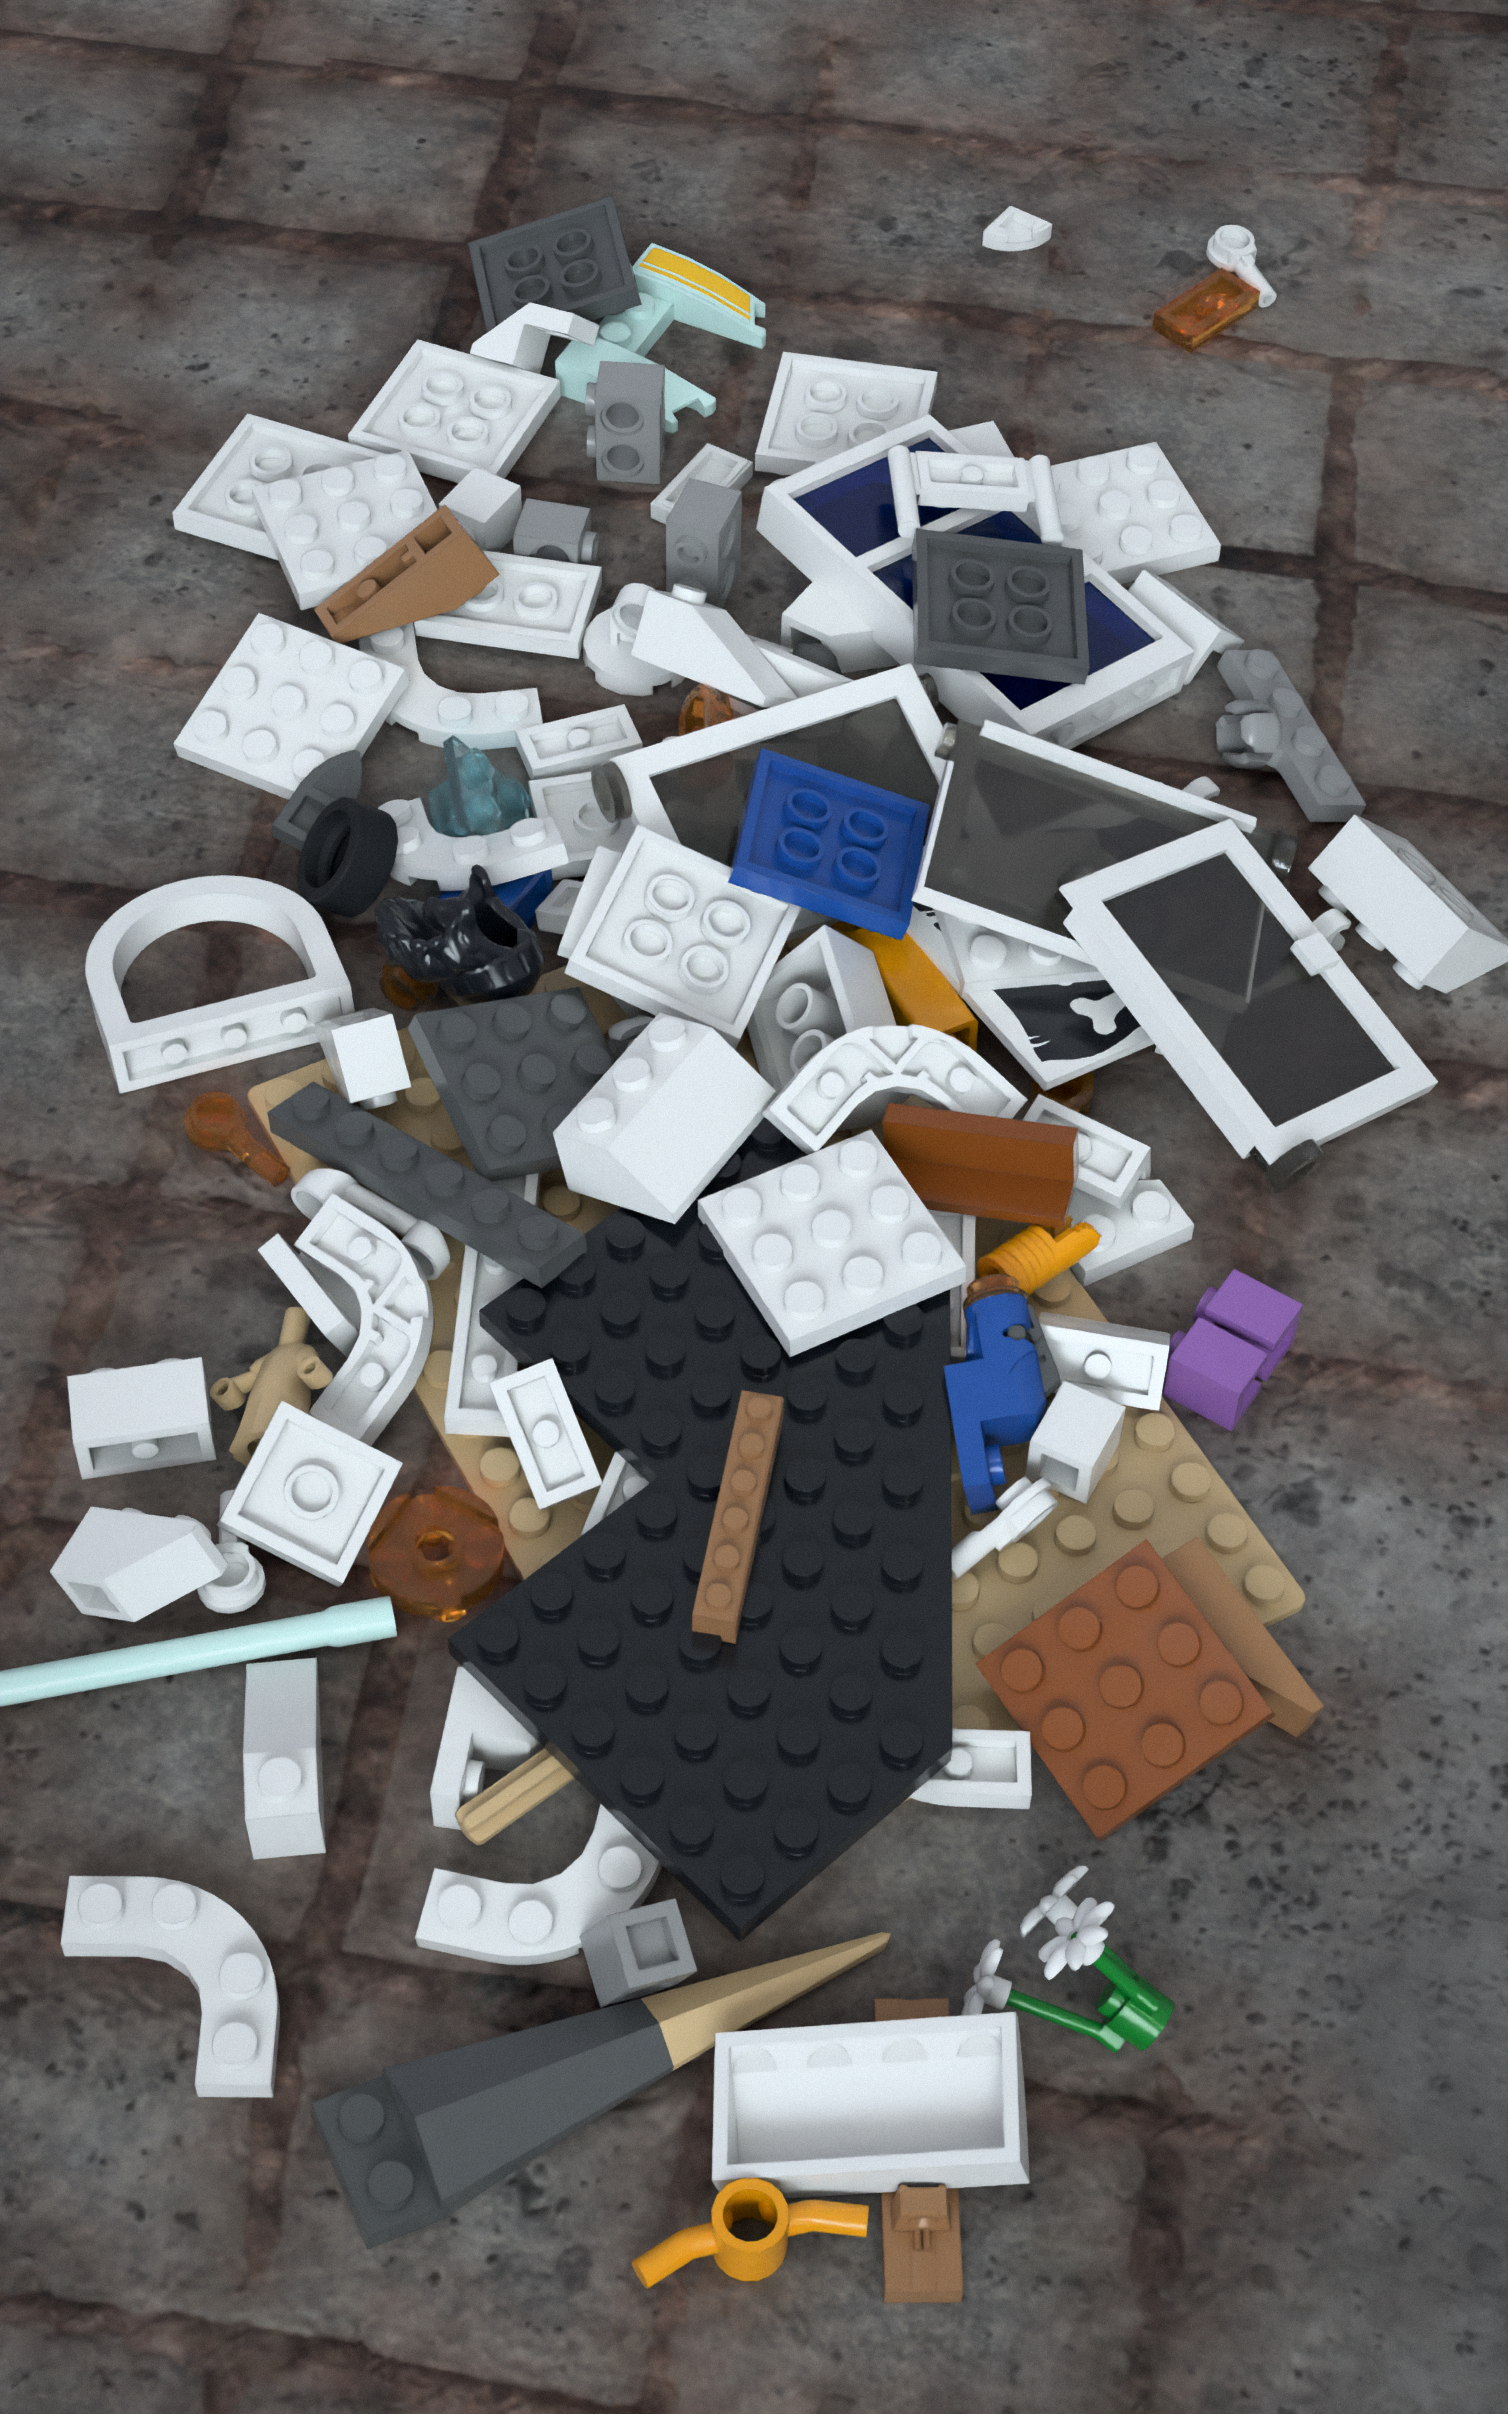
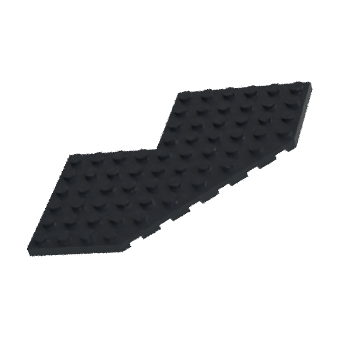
(837, 1698)

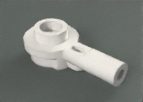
(1235, 252)
(1022, 1510)
(243, 1578)

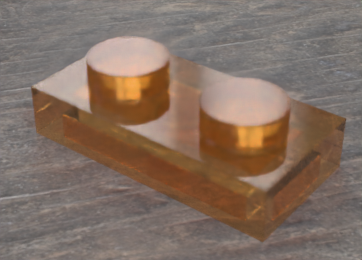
(1205, 310)

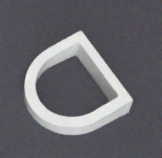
(225, 1030)

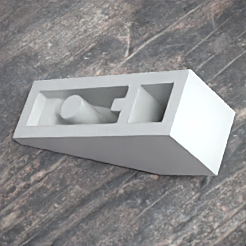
(705, 646)
(283, 1759)

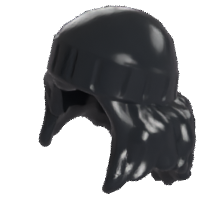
(462, 943)

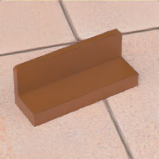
(984, 1163)

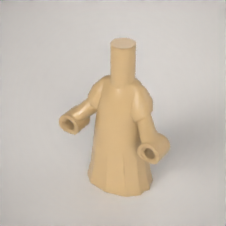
(279, 1376)

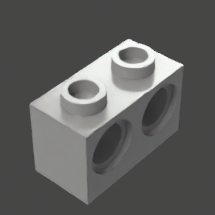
(628, 422)
(705, 540)

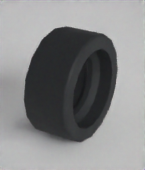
(347, 857)

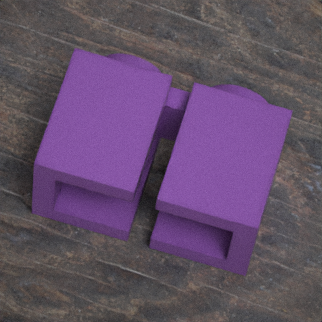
(1234, 1338)

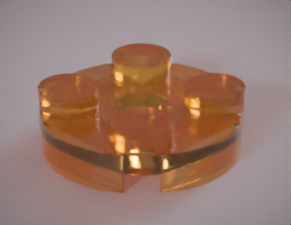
(444, 1586)

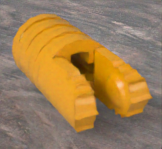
(1040, 1253)

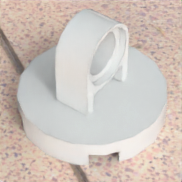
(610, 643)

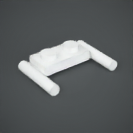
(972, 483)

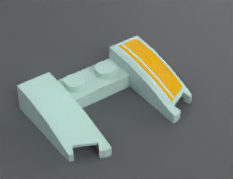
(669, 290)

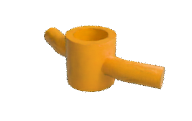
(749, 2258)

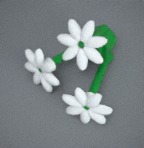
(1129, 2003)

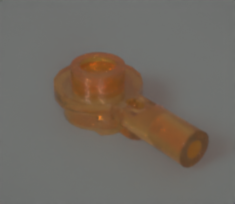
(219, 1124)

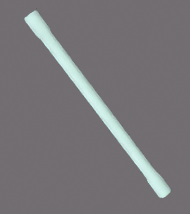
(334, 1627)

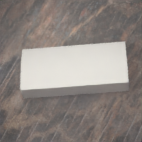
(872, 2106)

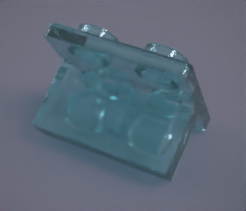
(475, 796)

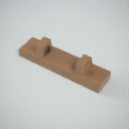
(919, 2222)

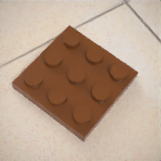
(1124, 1690)

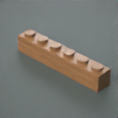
(738, 1515)

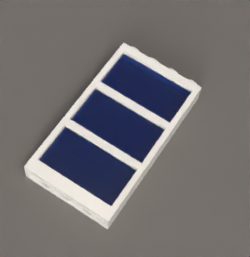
(844, 536)

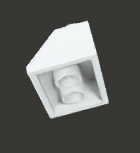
(1407, 908)
(813, 999)
(662, 1120)

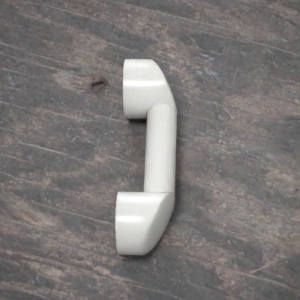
(419, 1236)

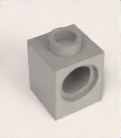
(556, 533)
(638, 1953)

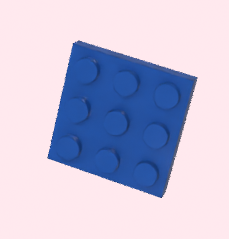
(830, 844)

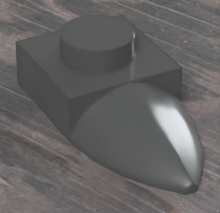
(324, 784)

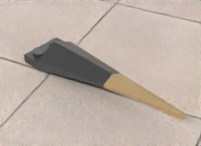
(472, 2115)

